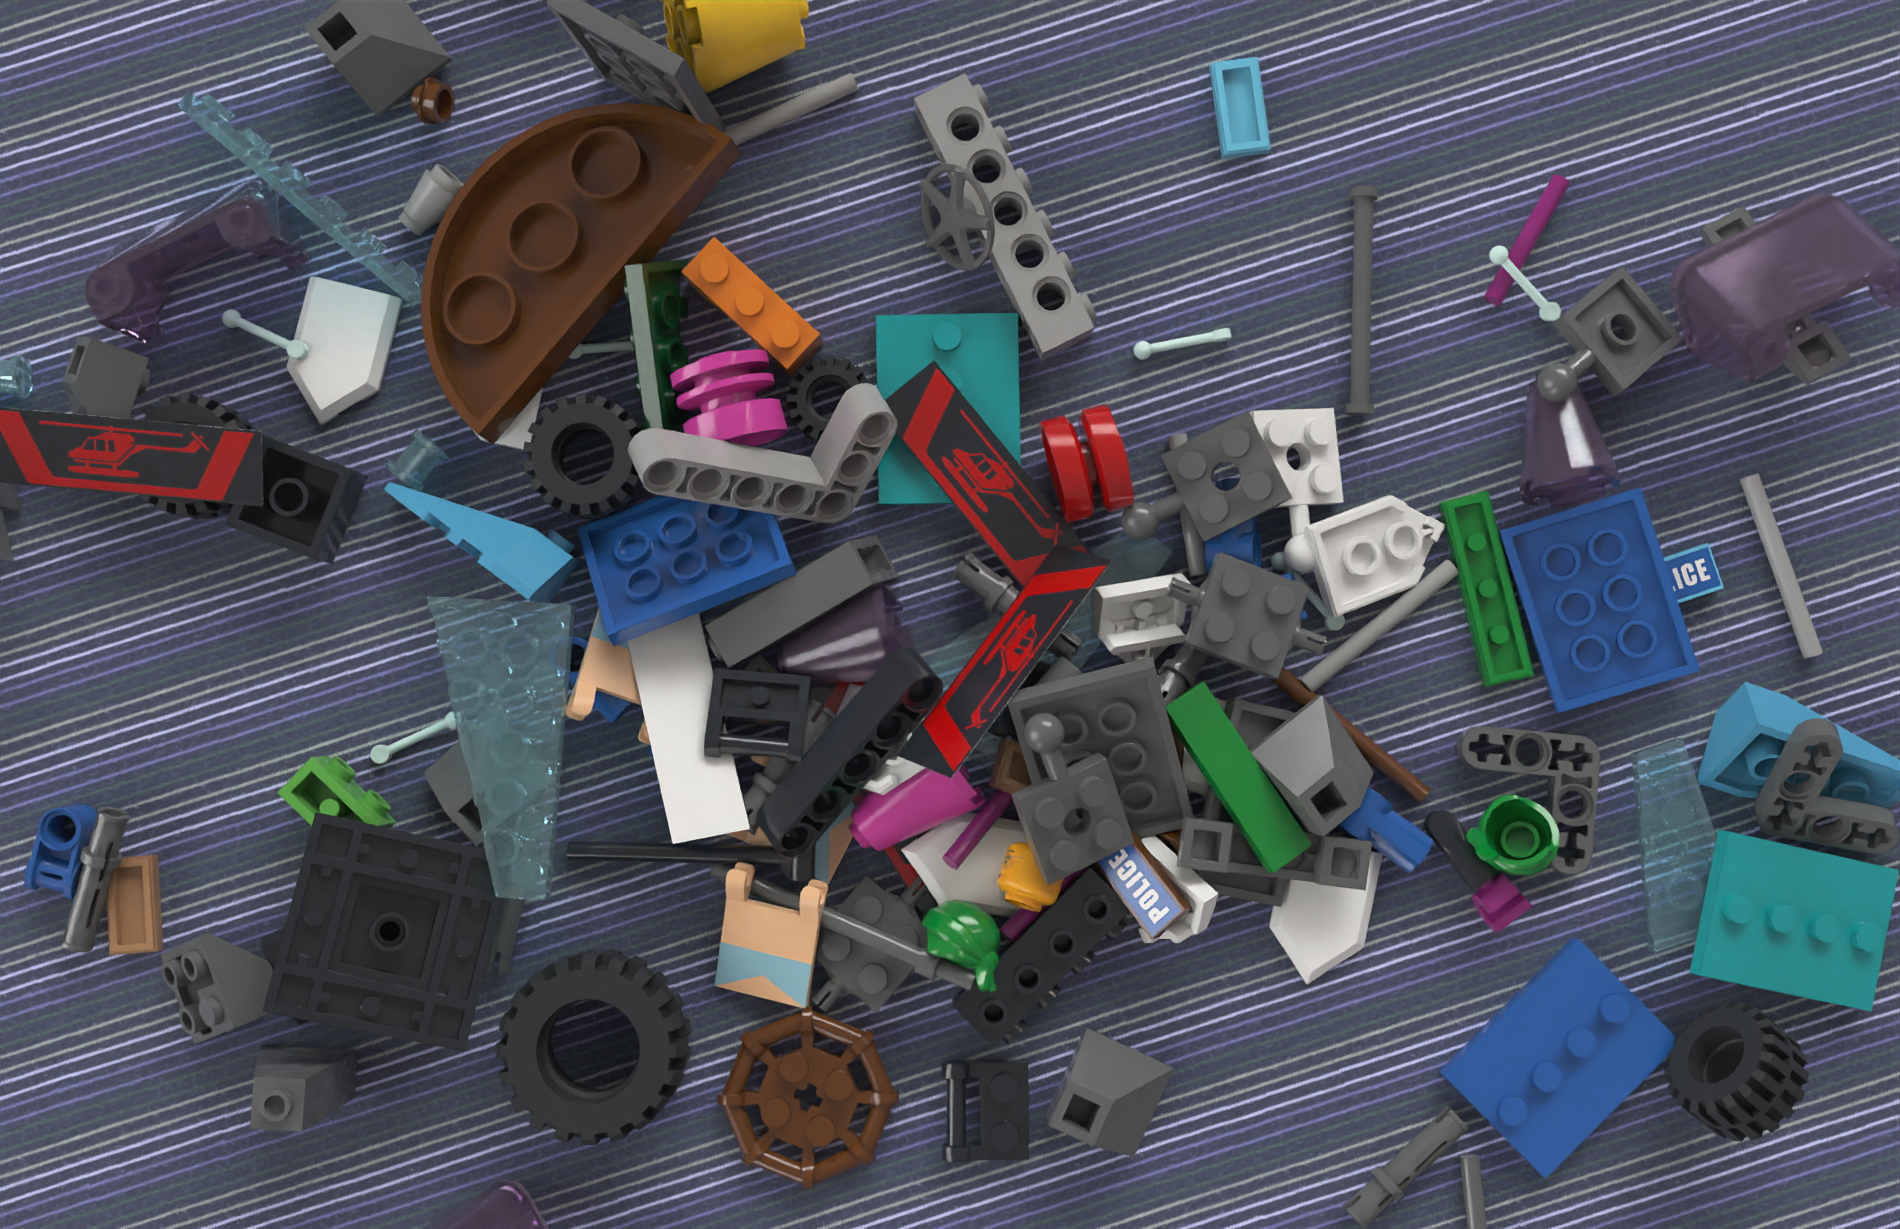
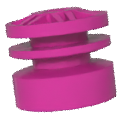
(726, 393)

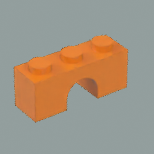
(752, 306)

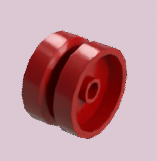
(1094, 461)

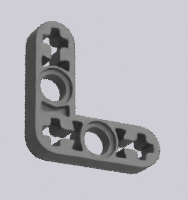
(1561, 780)
(1859, 826)

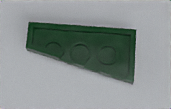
(655, 336)

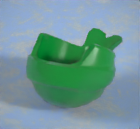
(1516, 836)
(964, 936)

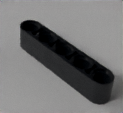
(849, 753)

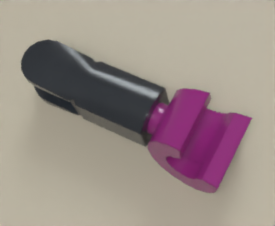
(1497, 898)

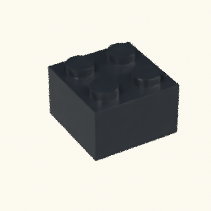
(303, 502)

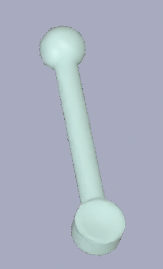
(1548, 310)
(600, 347)
(295, 348)
(1143, 349)
(1279, 563)
(383, 753)

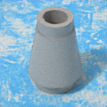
(430, 199)

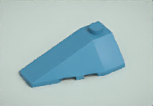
(511, 551)
(1752, 733)

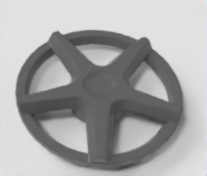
(957, 217)

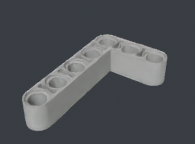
(773, 481)

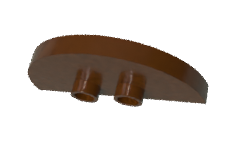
(544, 244)

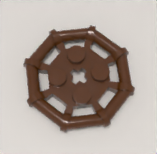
(782, 1109)

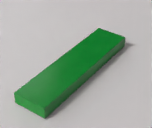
(1486, 589)
(1236, 777)

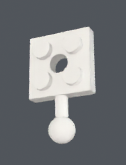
(1316, 479)

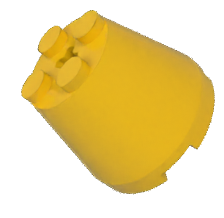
(733, 36)

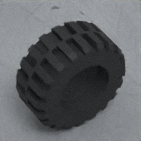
(544, 1086)

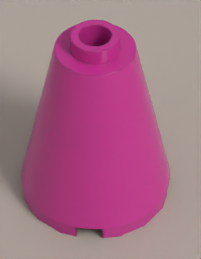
(913, 808)

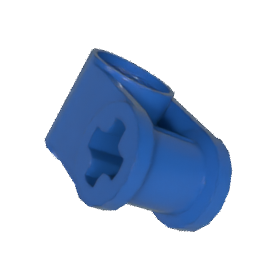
(55, 855)

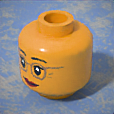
(1023, 880)

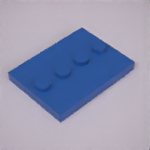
(678, 560)
(1598, 600)
(1559, 1057)

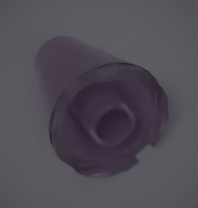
(1563, 451)
(849, 640)

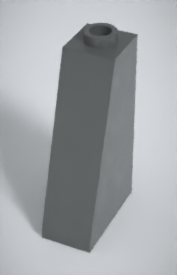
(800, 600)
(300, 1085)

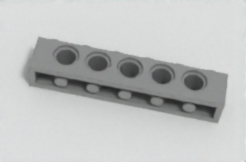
(1048, 330)

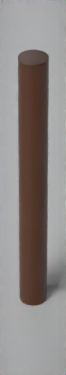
(1370, 750)

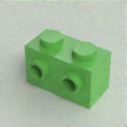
(329, 788)

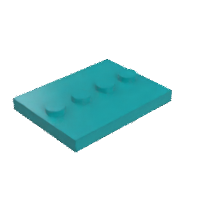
(981, 361)
(1794, 921)

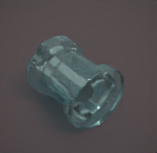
(16, 377)
(417, 461)

